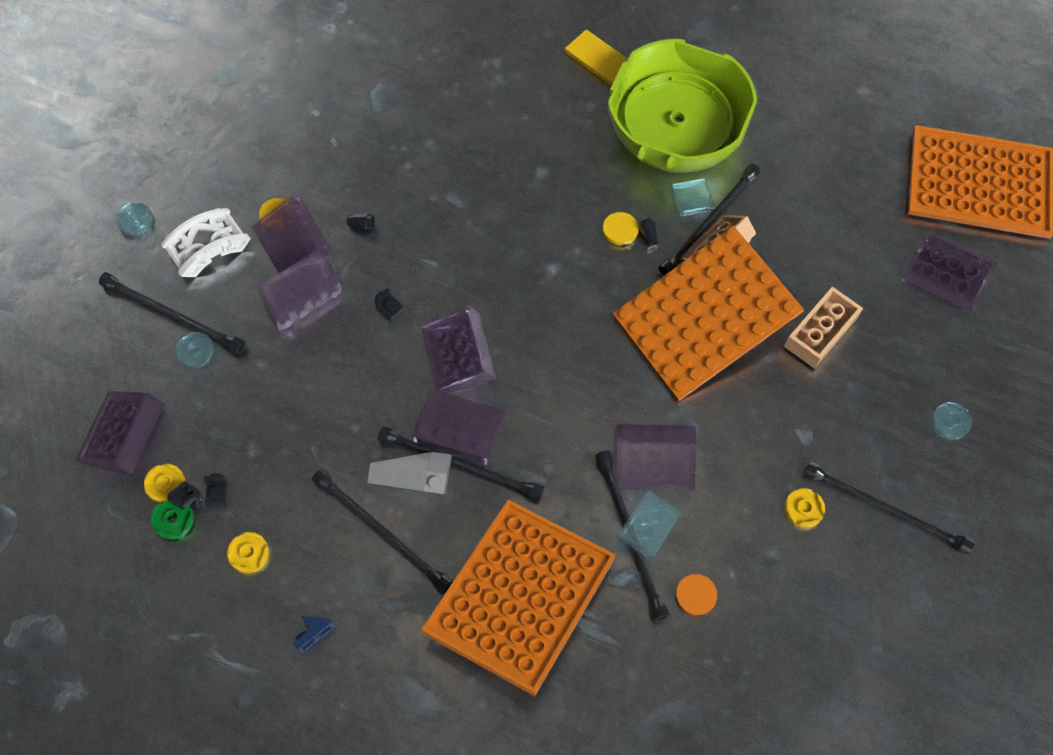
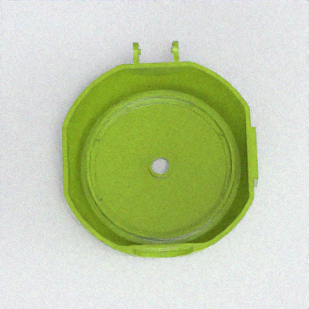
(687, 83)

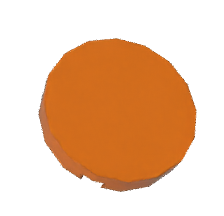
(696, 594)

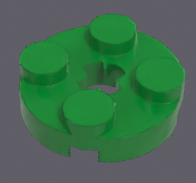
(171, 530)

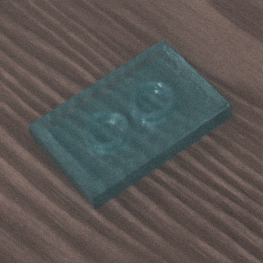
(649, 524)

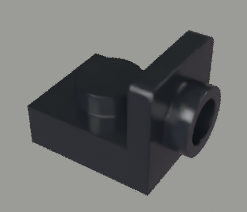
(388, 304)
(216, 490)
(184, 495)

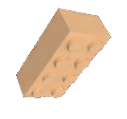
(823, 327)

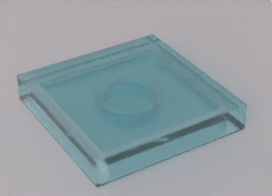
(693, 197)

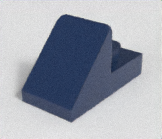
(318, 628)

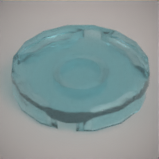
(134, 219)
(194, 350)
(951, 421)

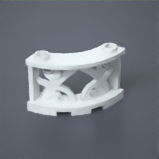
(184, 235)

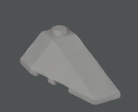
(417, 472)

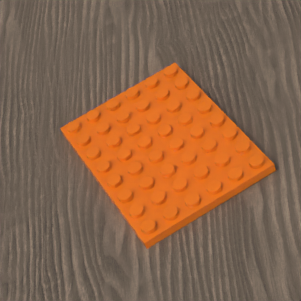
(981, 181)
(707, 312)
(519, 596)

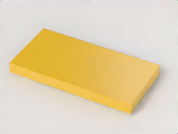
(596, 56)

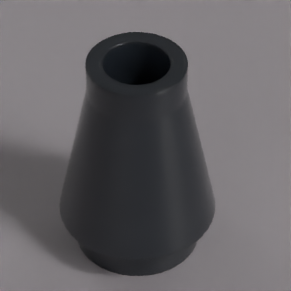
(363, 221)
(649, 231)

